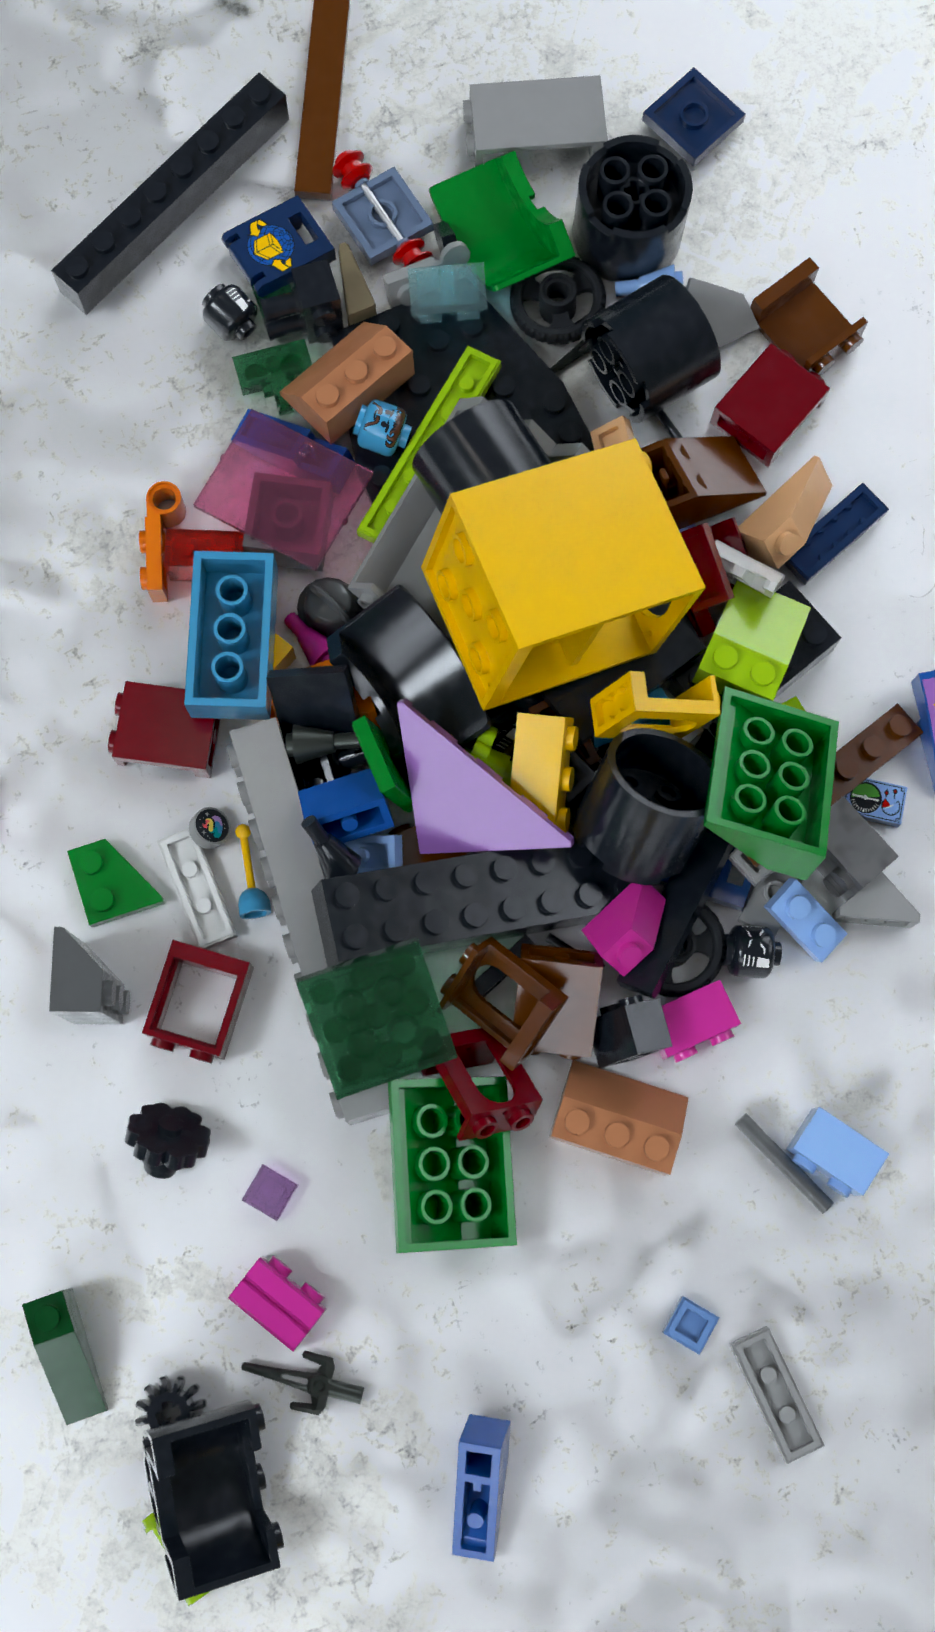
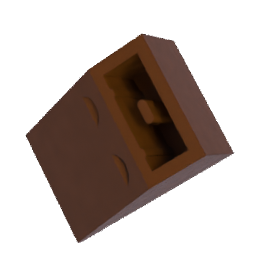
(702, 476)

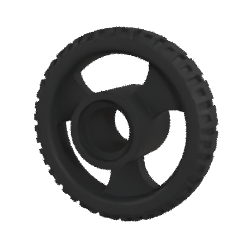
(557, 312)
(709, 943)

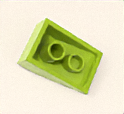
(753, 642)

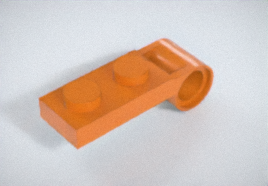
(153, 538)

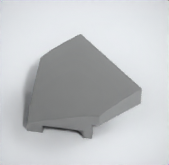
(725, 310)

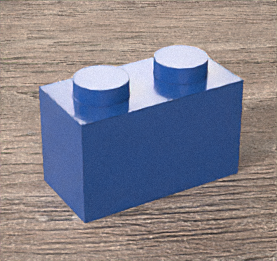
(348, 806)

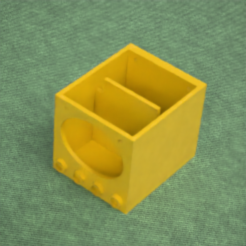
(559, 572)

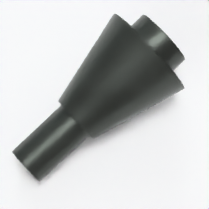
(311, 743)

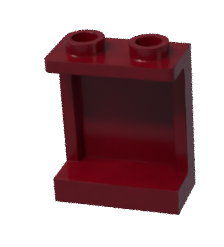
(769, 403)
(160, 732)

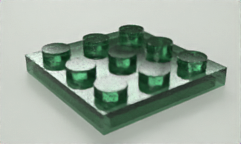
(376, 1018)

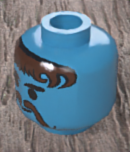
(382, 427)

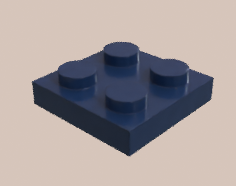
(693, 117)

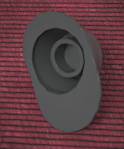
(327, 605)

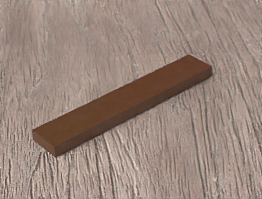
(322, 99)

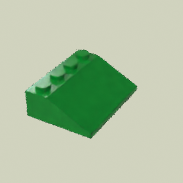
(772, 782)
(446, 1188)

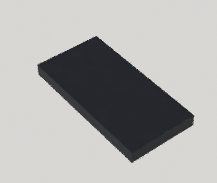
(574, 697)

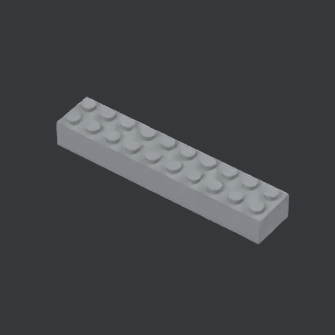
(292, 868)

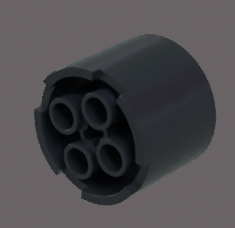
(631, 208)
(651, 348)
(476, 449)
(645, 806)

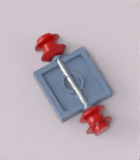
(380, 212)

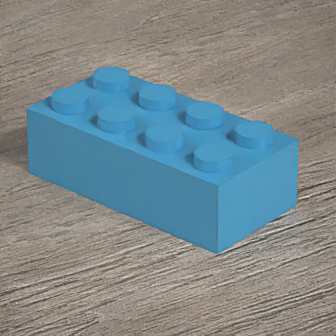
(231, 635)

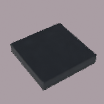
(314, 698)

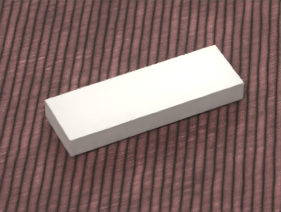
(197, 890)

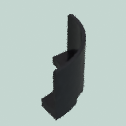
(403, 654)

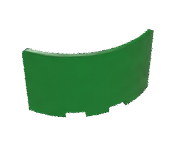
(499, 222)

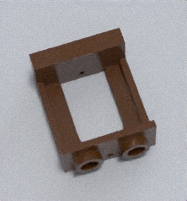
(463, 994)

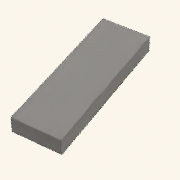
(776, 1395)

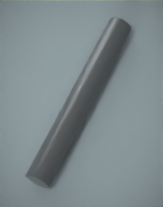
(784, 1163)

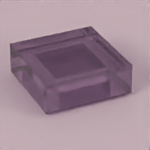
(270, 1192)

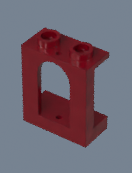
(703, 550)
(482, 1115)

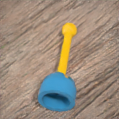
(252, 902)

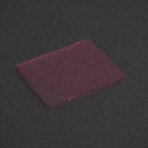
(283, 489)

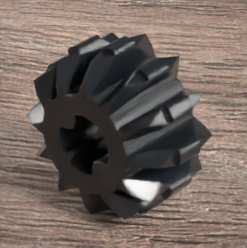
(160, 1400)

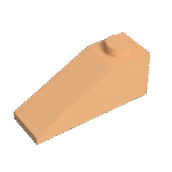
(787, 516)

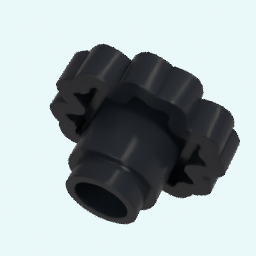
(167, 1138)

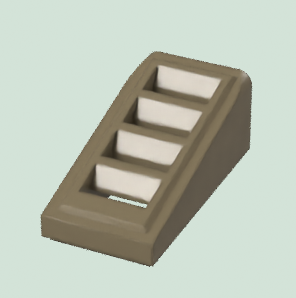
(357, 295)

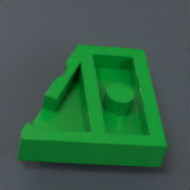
(109, 884)

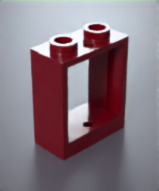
(207, 960)

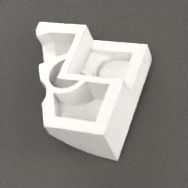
(748, 570)

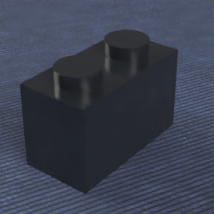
(630, 1031)

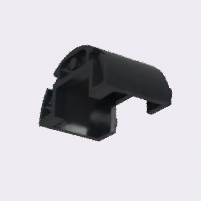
(210, 1498)

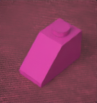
(627, 927)

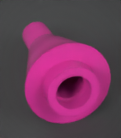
(311, 641)

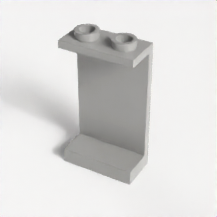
(535, 116)

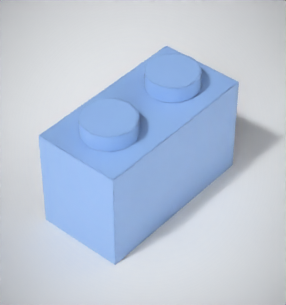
(837, 1153)

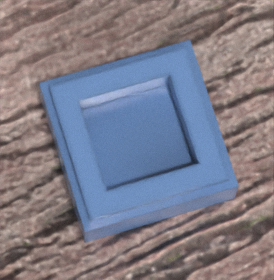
(690, 1325)

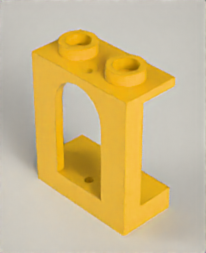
(628, 701)

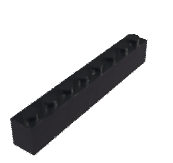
(171, 193)

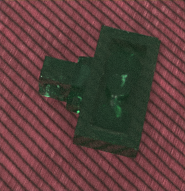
(272, 370)

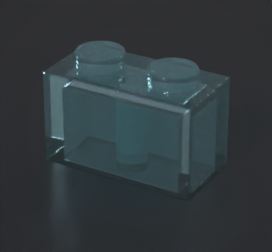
(447, 291)

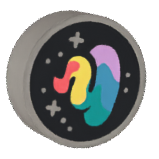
(209, 828)

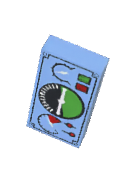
(879, 801)

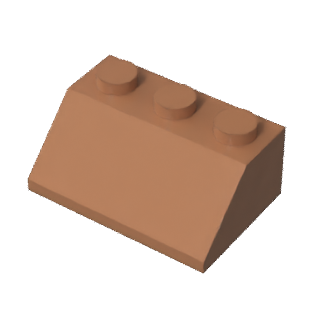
(352, 373)
(620, 1118)

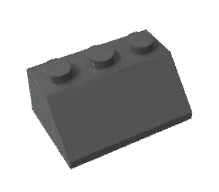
(83, 985)

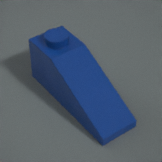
(480, 1486)

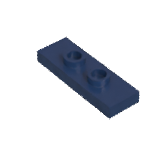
(837, 532)

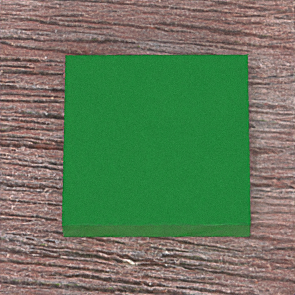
(387, 773)

